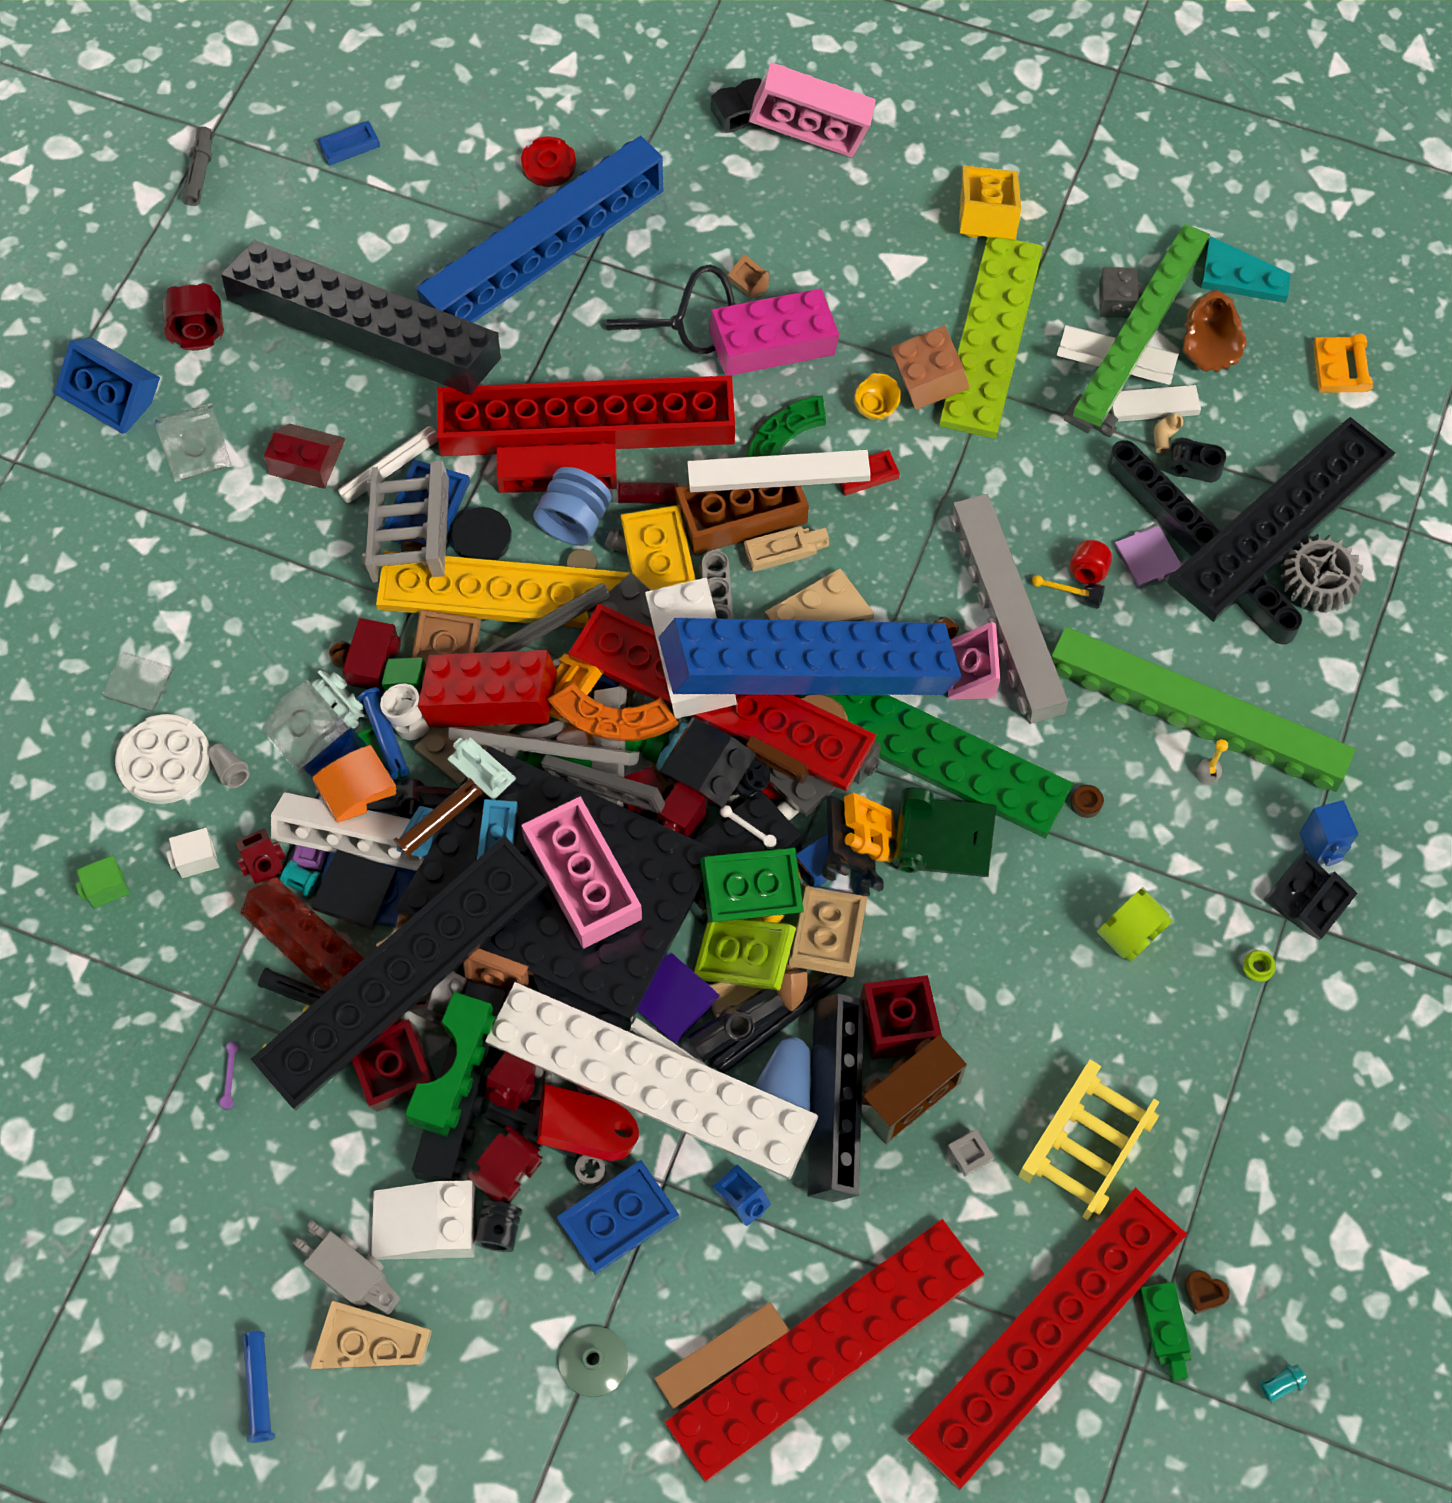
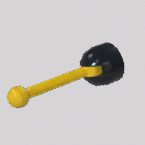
(1091, 594)

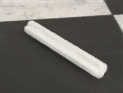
(389, 463)

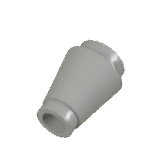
(229, 767)

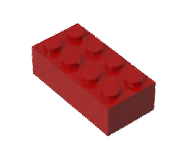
(488, 688)

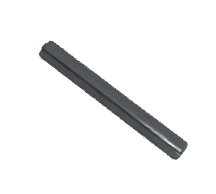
(552, 620)

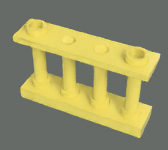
(1056, 1137)

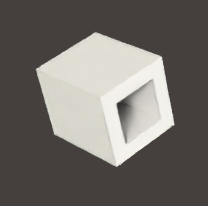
(192, 853)

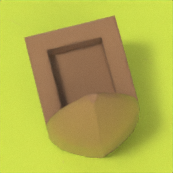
(749, 277)
(793, 986)

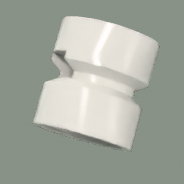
(402, 711)

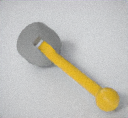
(1212, 765)

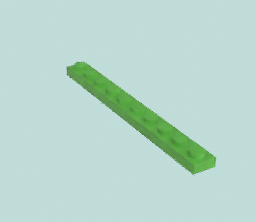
(1141, 326)

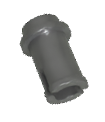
(616, 541)

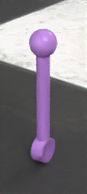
(226, 1101)

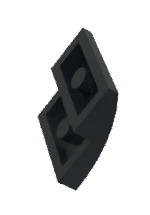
(1310, 896)

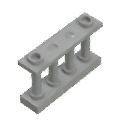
(433, 530)

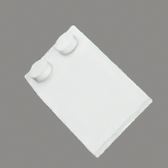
(424, 1221)

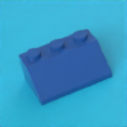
(105, 384)

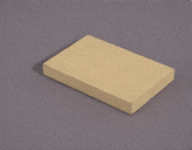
(828, 931)

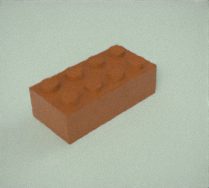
(738, 515)

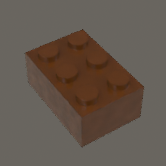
(912, 1088)

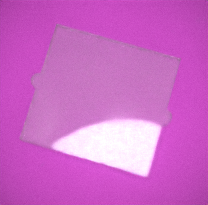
(138, 682)

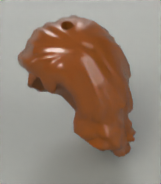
(1214, 332)

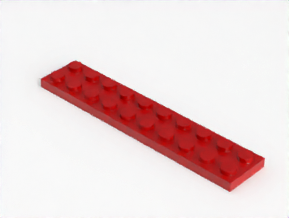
(807, 733)
(1046, 1338)
(823, 1350)

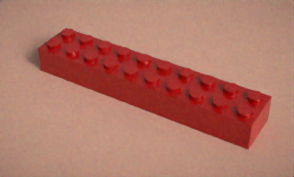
(587, 412)

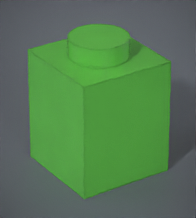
(102, 882)

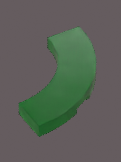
(786, 425)

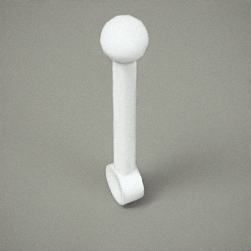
(769, 841)

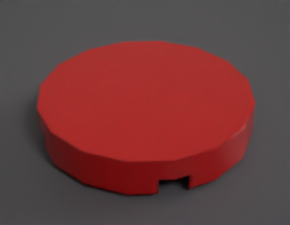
(548, 161)

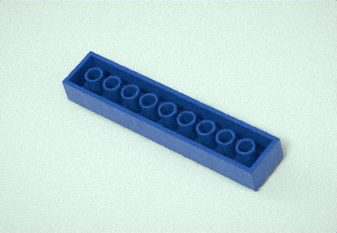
(547, 233)
(808, 657)

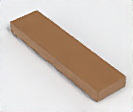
(721, 1355)

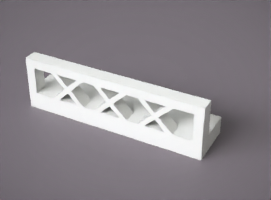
(1092, 348)

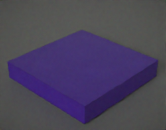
(676, 999)

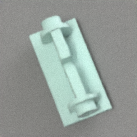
(333, 690)
(480, 767)

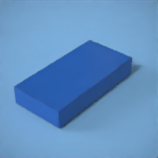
(348, 143)

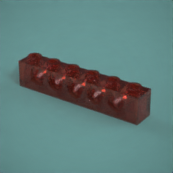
(300, 934)

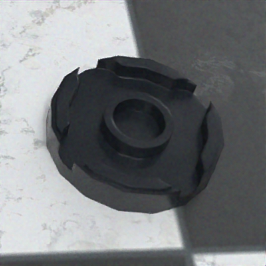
(481, 534)

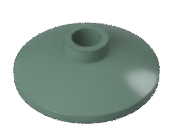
(593, 1379)

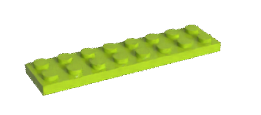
(993, 335)

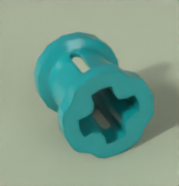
(301, 879)

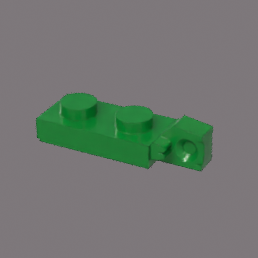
(1166, 1328)

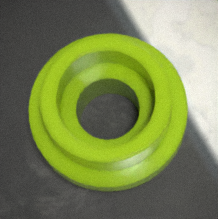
(1262, 958)

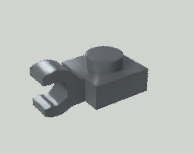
(1107, 427)

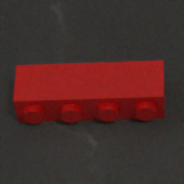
(534, 466)

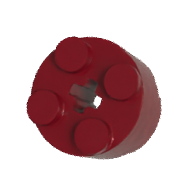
(192, 316)
(505, 1165)

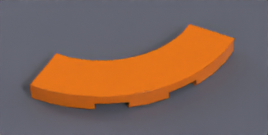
(612, 723)

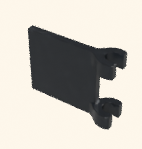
(842, 857)

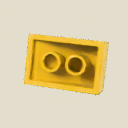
(989, 202)

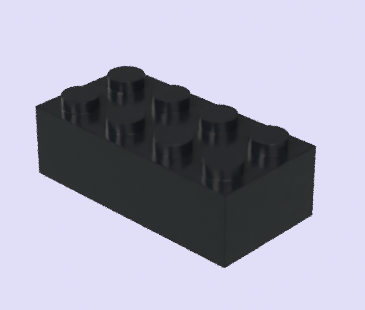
(732, 838)

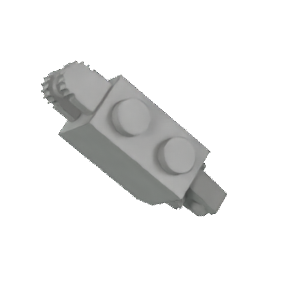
(346, 1271)

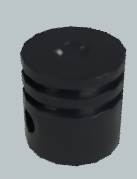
(498, 1218)

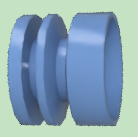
(572, 506)

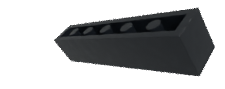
(836, 1098)
(441, 1156)

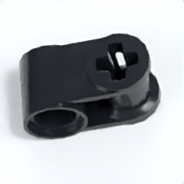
(1195, 460)

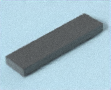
(605, 784)

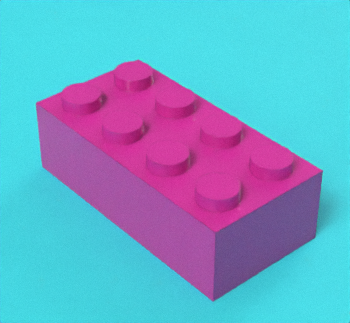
(773, 332)

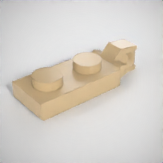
(784, 547)

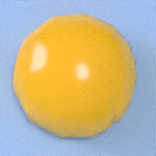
(877, 396)

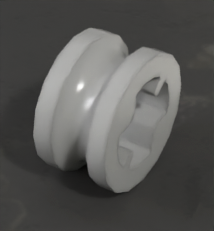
(599, 1174)

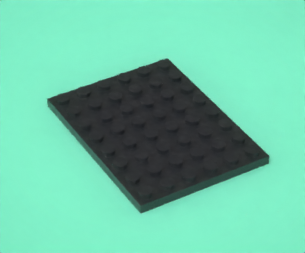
(655, 860)

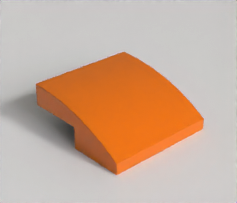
(353, 783)

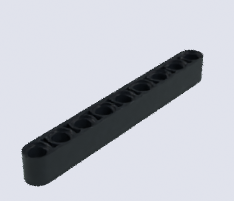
(1197, 527)

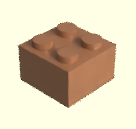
(930, 367)

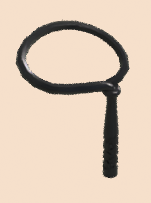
(676, 320)

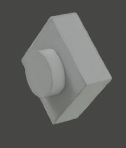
(970, 1152)

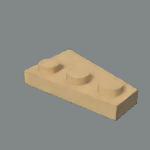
(825, 600)
(368, 1339)

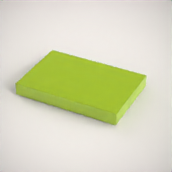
(745, 953)

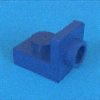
(742, 1194)

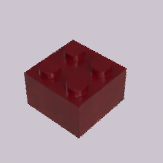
(899, 1015)
(393, 1066)

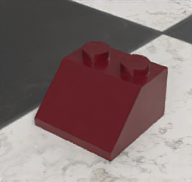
(303, 455)

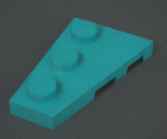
(1243, 274)

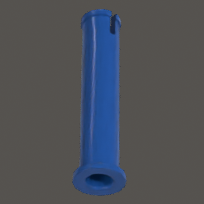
(384, 733)
(257, 1387)

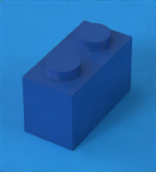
(1329, 833)

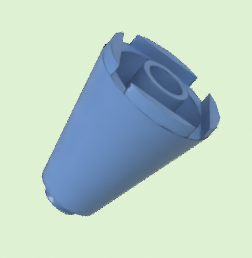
(788, 1073)

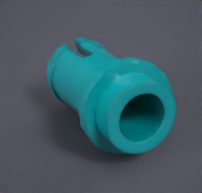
(1284, 1383)

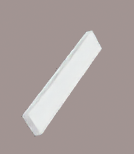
(778, 471)

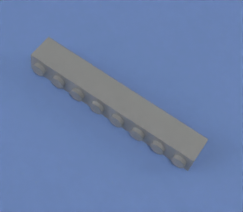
(1009, 608)

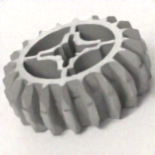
(1337, 584)

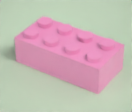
(812, 110)
(582, 872)

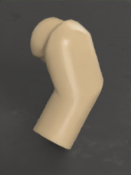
(1164, 430)

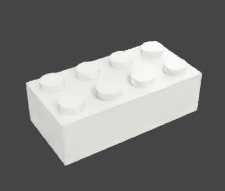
(685, 601)

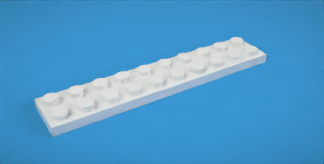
(653, 1080)

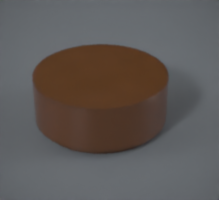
(1087, 801)

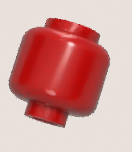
(1091, 561)

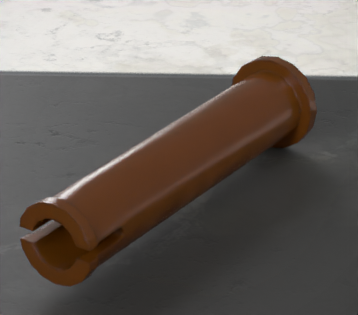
(438, 817)

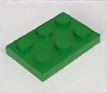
(751, 885)

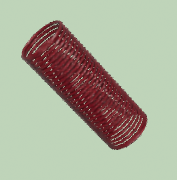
(654, 496)

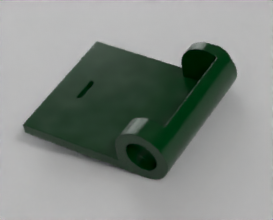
(941, 834)

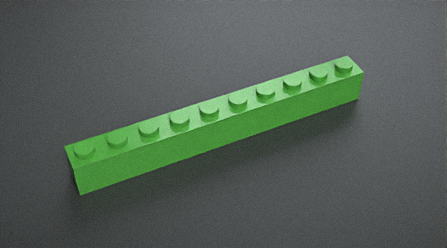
(1202, 709)

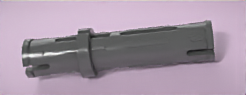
(200, 157)

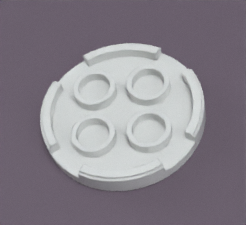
(163, 759)

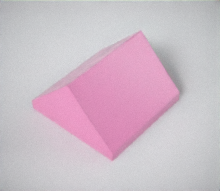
(978, 664)

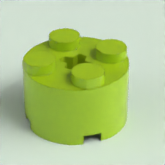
(1133, 923)

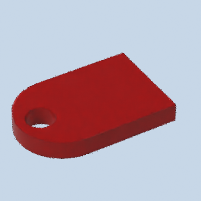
(585, 1124)

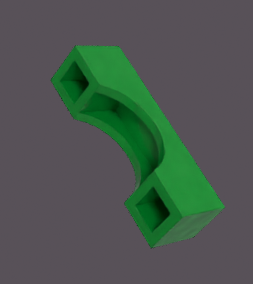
(436, 1103)

